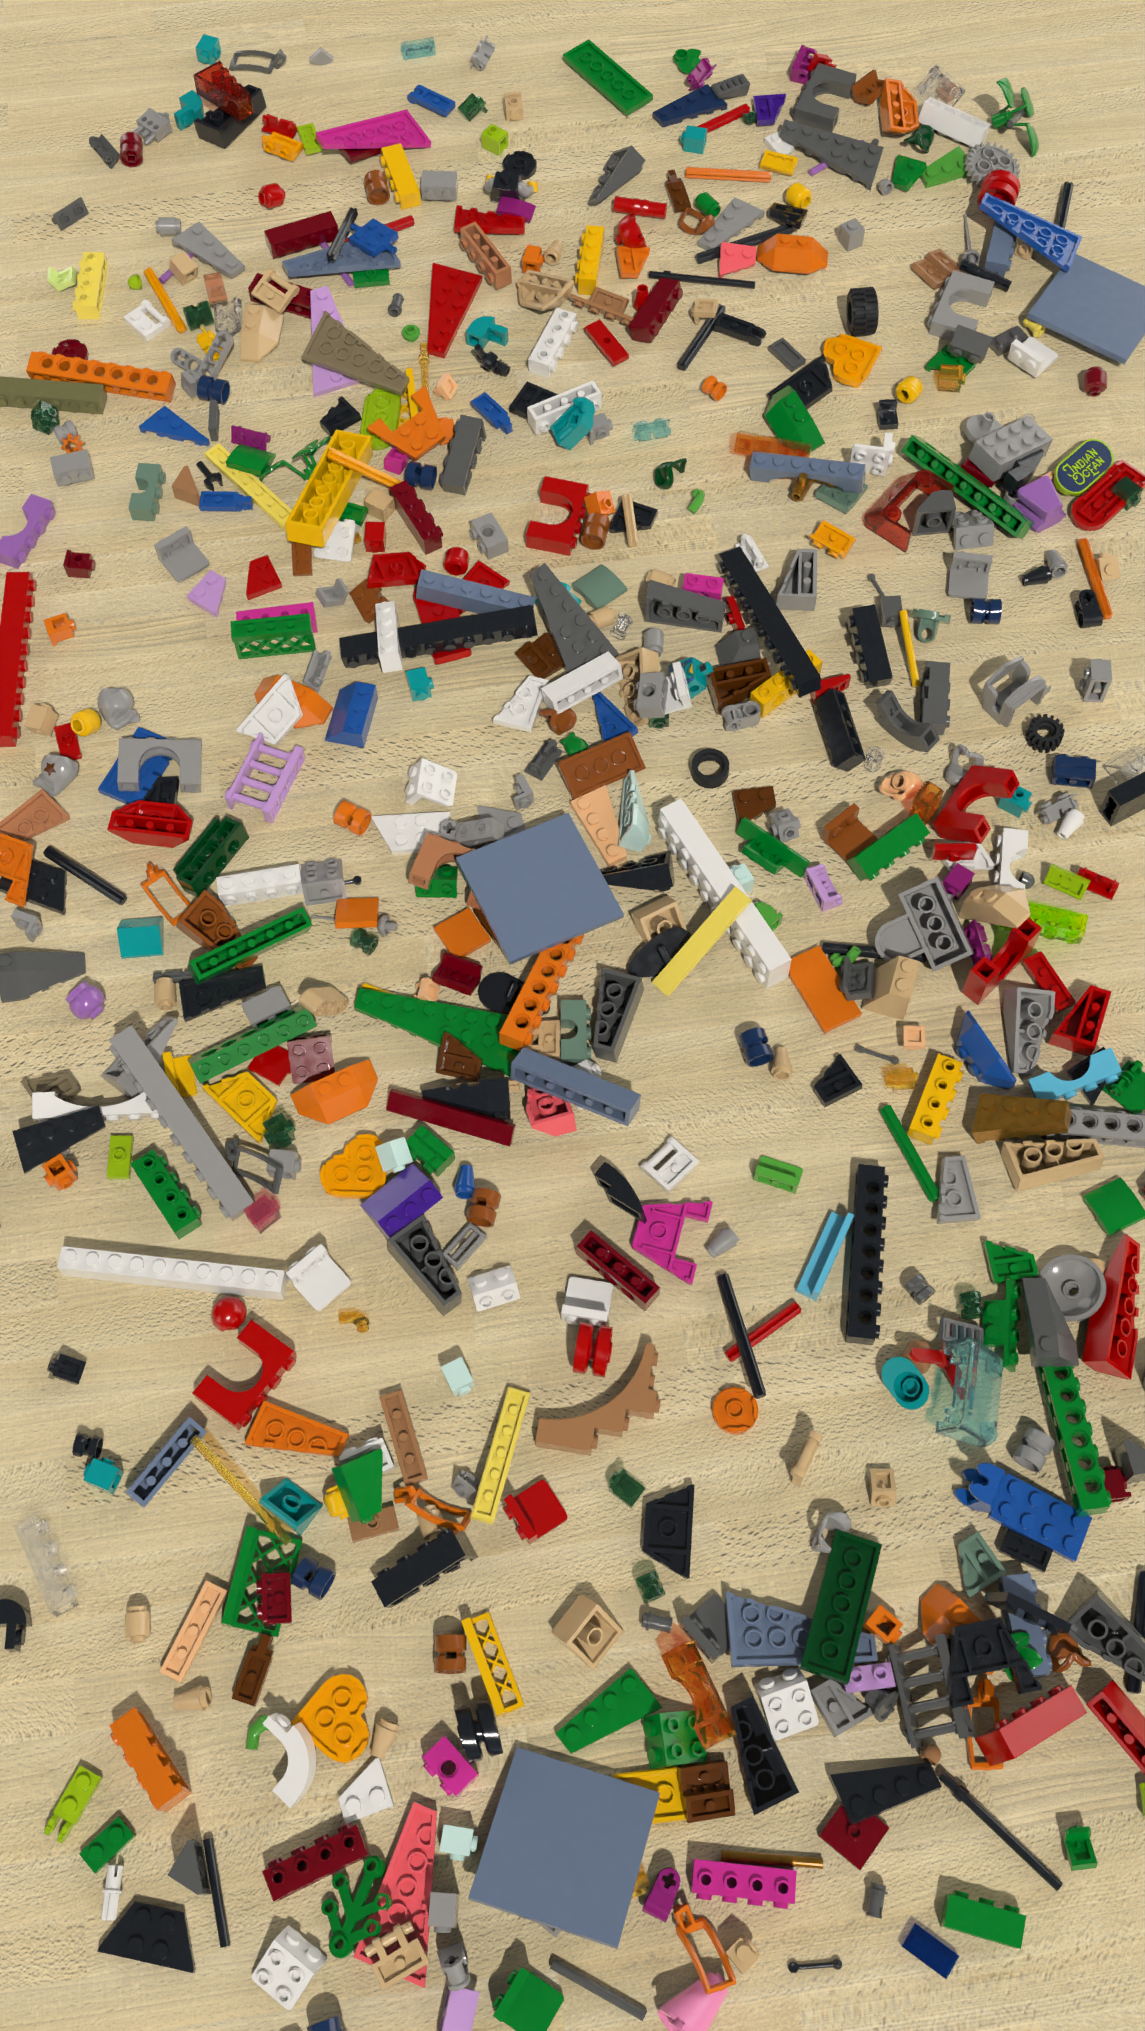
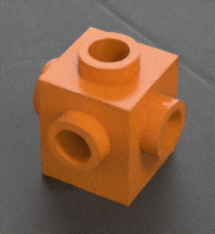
(59, 1172)

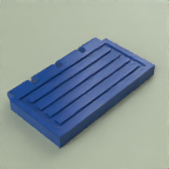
(149, 770)

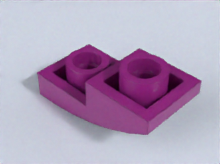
(516, 207)

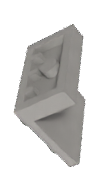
(323, 881)

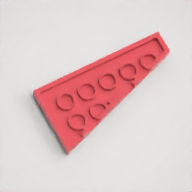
(409, 1885)

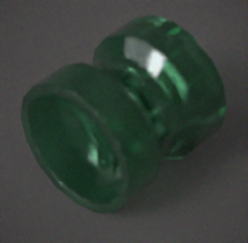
(364, 941)
(971, 1305)
(650, 1587)

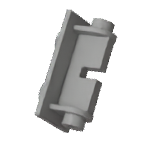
(481, 58)
(317, 669)
(1050, 811)
(466, 1486)

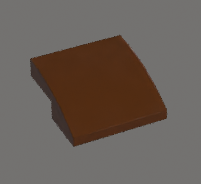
(541, 657)
(706, 1791)

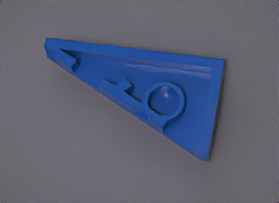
(168, 424)
(611, 719)

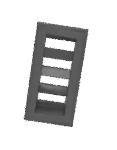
(732, 87)
(959, 1330)

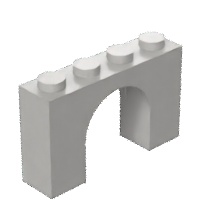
(958, 288)
(136, 752)

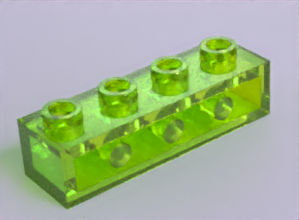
(1058, 923)

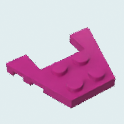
(661, 1234)

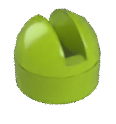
(135, 282)

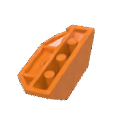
(898, 108)
(792, 254)
(312, 705)
(337, 1094)
(943, 1611)

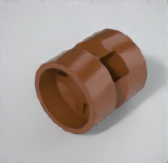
(376, 187)
(595, 531)
(483, 1207)
(450, 1644)

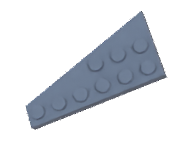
(348, 260)
(774, 1635)

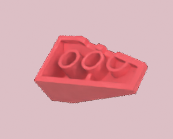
(549, 1113)

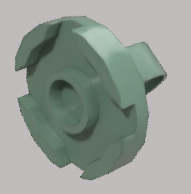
(930, 620)

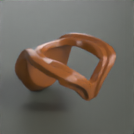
(705, 224)
(562, 722)
(1066, 1647)

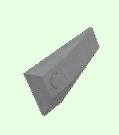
(1026, 1021)
(156, 1042)

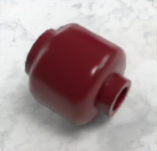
(1095, 381)

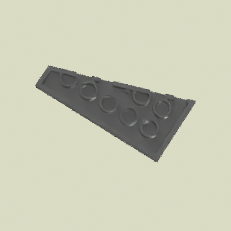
(837, 151)
(571, 628)

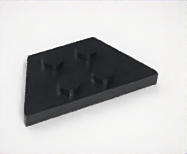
(810, 383)
(44, 888)
(670, 1530)
(152, 1937)

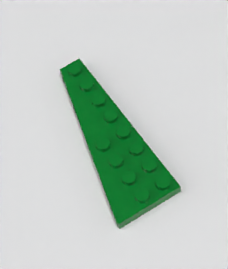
(430, 1019)

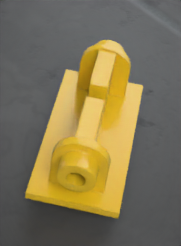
(205, 340)

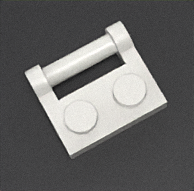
(144, 325)
(674, 1169)

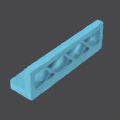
(824, 1255)

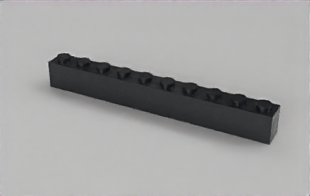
(769, 622)
(444, 635)

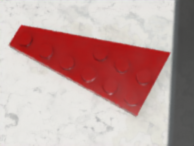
(449, 302)

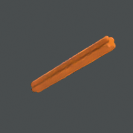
(728, 174)
(1094, 577)

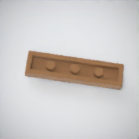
(403, 1438)

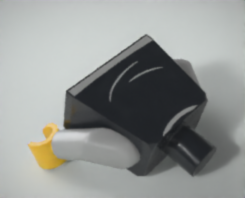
(508, 185)

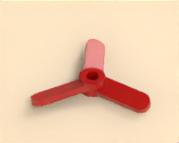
(936, 1357)

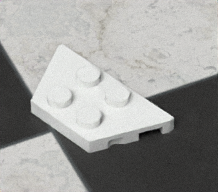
(274, 714)
(407, 831)

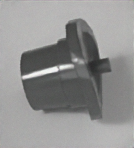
(882, 1703)

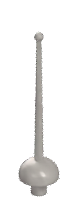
(970, 255)
(384, 924)

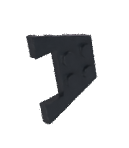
(984, 1649)

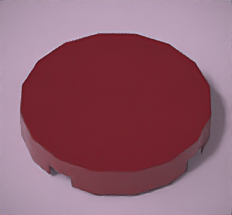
(71, 348)

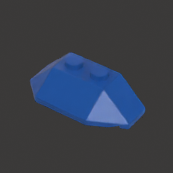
(981, 1055)

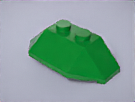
(791, 418)

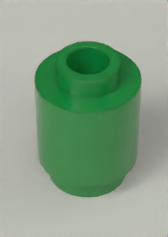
(707, 204)

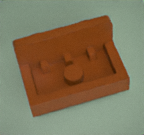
(867, 88)
(366, 599)

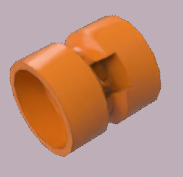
(352, 818)

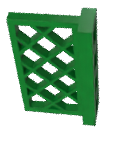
(277, 628)
(241, 1576)

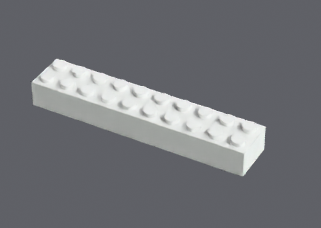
(715, 882)

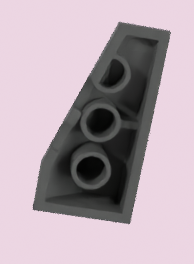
(36, 971)
(1048, 1333)

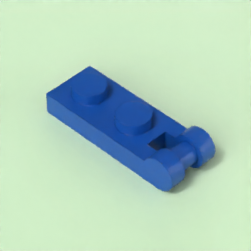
(431, 100)

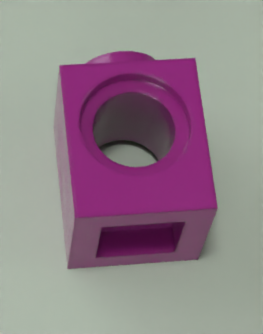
(958, 881)

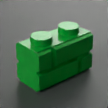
(430, 1151)

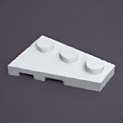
(524, 706)

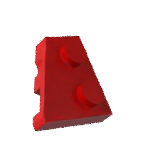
(261, 578)

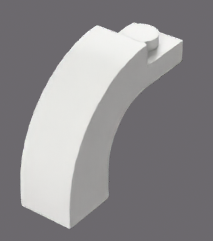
(301, 1758)

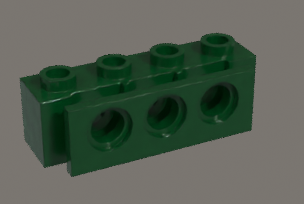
(222, 854)

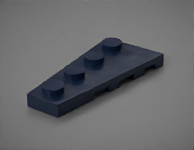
(689, 106)

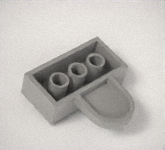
(999, 446)
(927, 927)

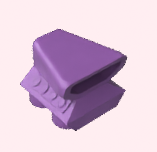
(1040, 503)

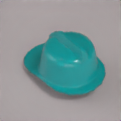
(905, 1382)

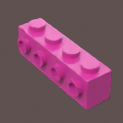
(286, 610)
(743, 1882)

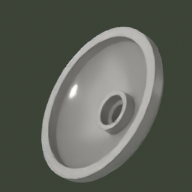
(1077, 1273)

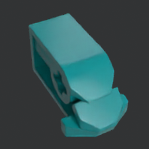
(574, 423)

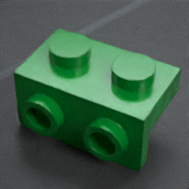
(442, 884)

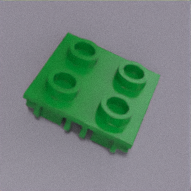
(1129, 1088)

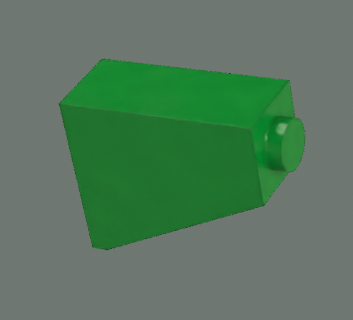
(361, 1485)

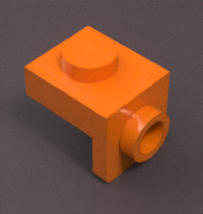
(448, 429)

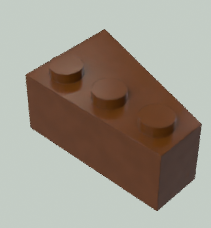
(736, 682)

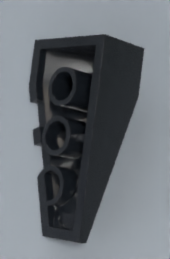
(651, 874)

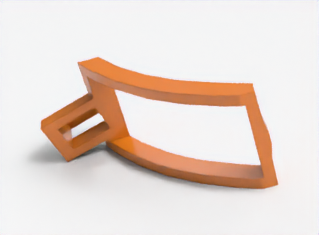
(152, 877)
(410, 1495)
(987, 1700)
(694, 1925)

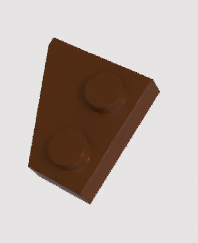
(753, 802)
(458, 1060)

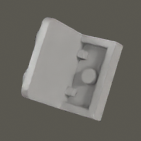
(972, 530)
(181, 555)
(969, 575)

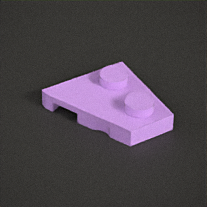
(209, 593)

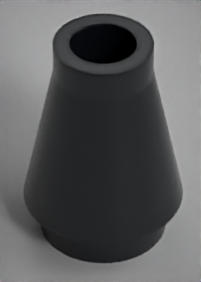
(1038, 576)

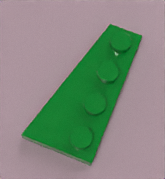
(612, 1710)

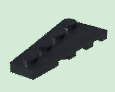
(219, 991)
(880, 1790)

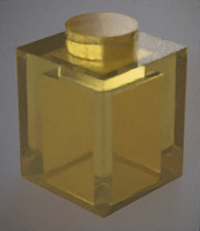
(951, 378)

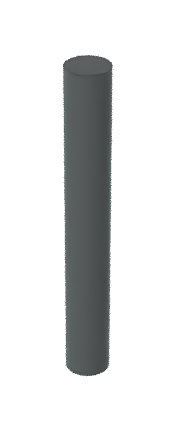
(1016, 118)

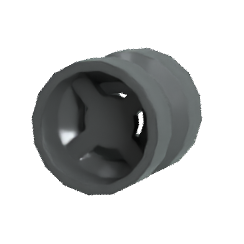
(921, 1290)

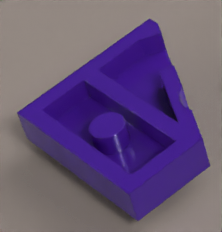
(768, 108)

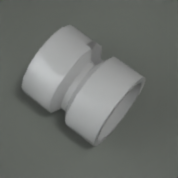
(1034, 1450)

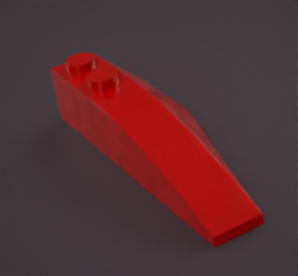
(1111, 1331)

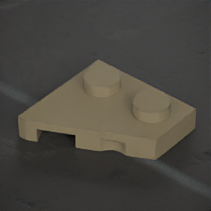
(61, 1084)

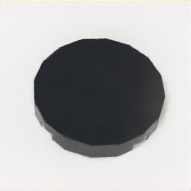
(521, 164)

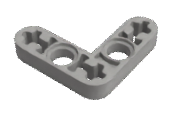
(203, 366)

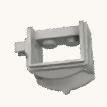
(1002, 705)

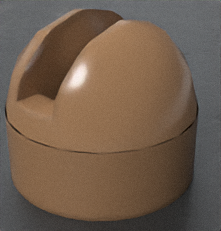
(931, 1753)

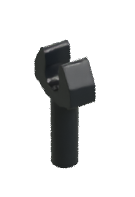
(209, 476)

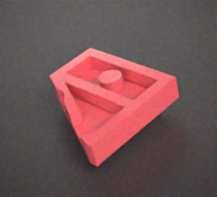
(735, 258)

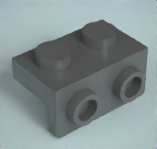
(857, 980)

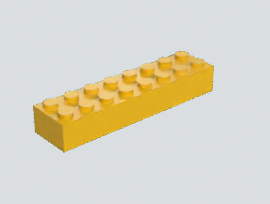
(327, 491)

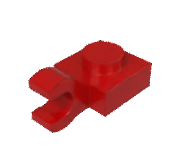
(820, 58)

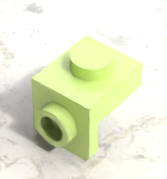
(62, 279)

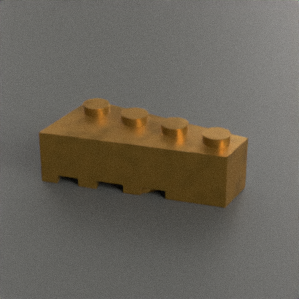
(1019, 1117)

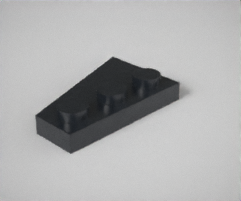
(1027, 1611)

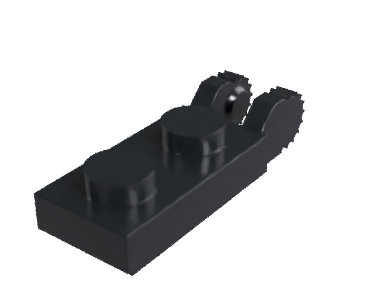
(740, 329)

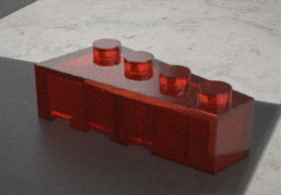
(222, 90)

